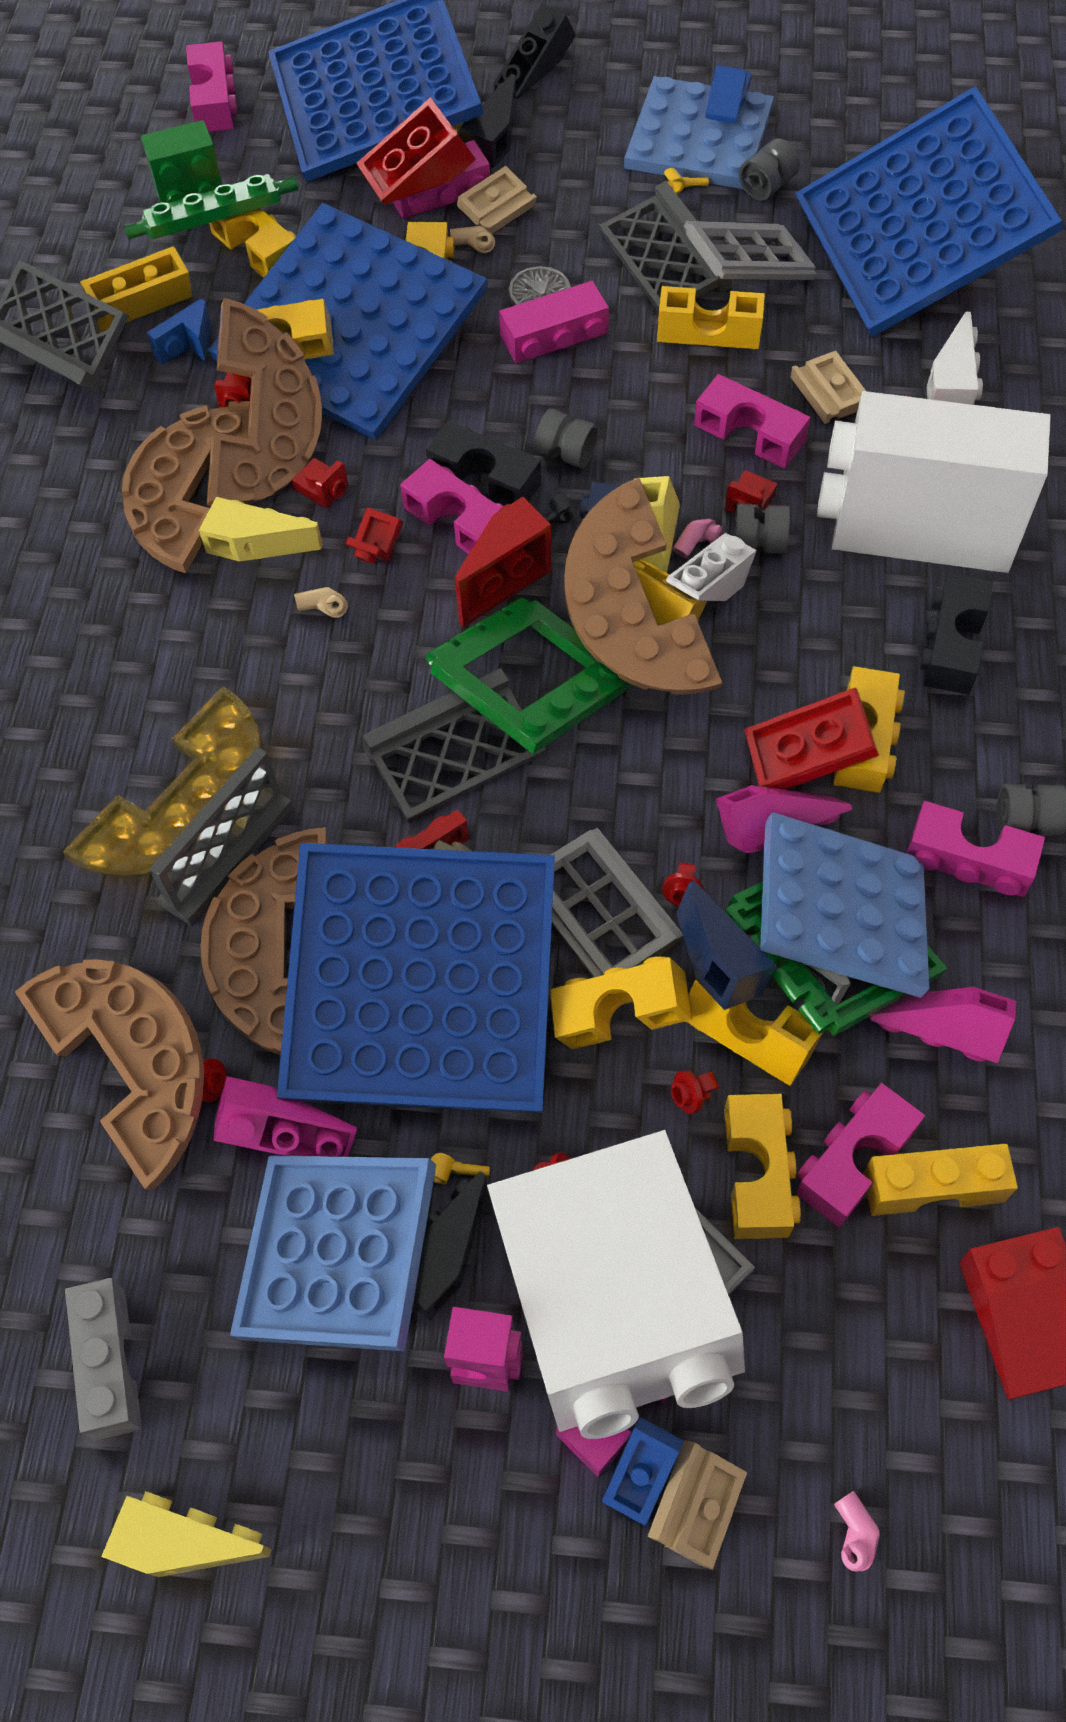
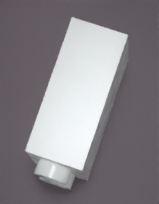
(935, 480)
(618, 1285)

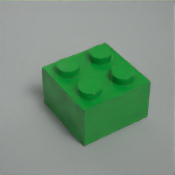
(181, 161)

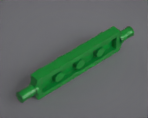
(210, 206)

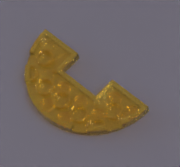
(131, 839)

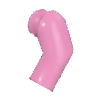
(697, 532)
(862, 1534)

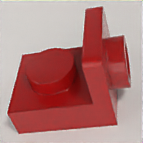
(233, 388)
(321, 482)
(750, 490)

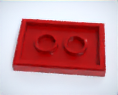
(811, 741)

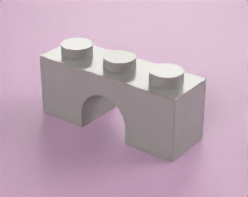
(102, 1380)

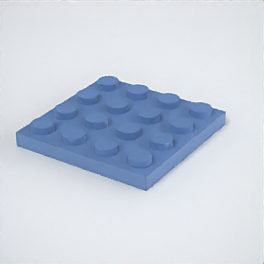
(678, 135)
(844, 905)
(335, 1252)

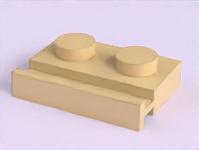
(496, 200)
(828, 386)
(697, 1504)

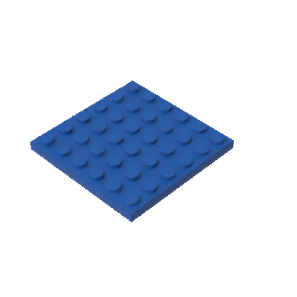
(367, 77)
(927, 211)
(386, 306)
(418, 978)

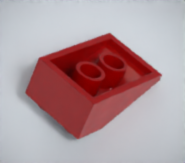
(416, 156)
(504, 560)
(1022, 1308)

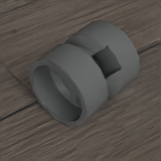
(769, 169)
(567, 438)
(763, 527)
(1034, 810)

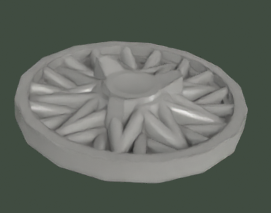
(536, 283)

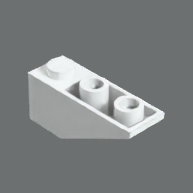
(956, 367)
(716, 570)

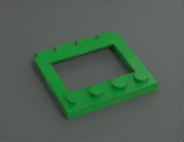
(550, 714)
(801, 985)

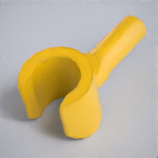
(678, 183)
(446, 1165)

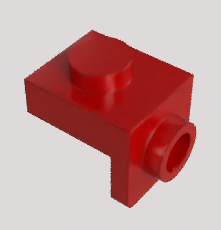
(375, 536)

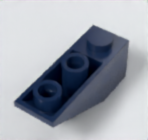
(721, 952)

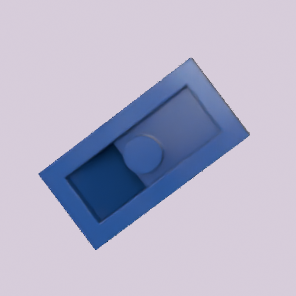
(727, 94)
(184, 330)
(642, 1471)

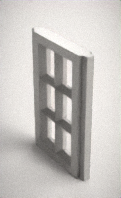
(702, 233)
(631, 888)

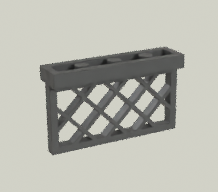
(674, 215)
(49, 354)
(430, 722)
(194, 884)

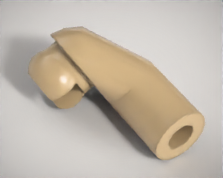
(475, 236)
(323, 599)

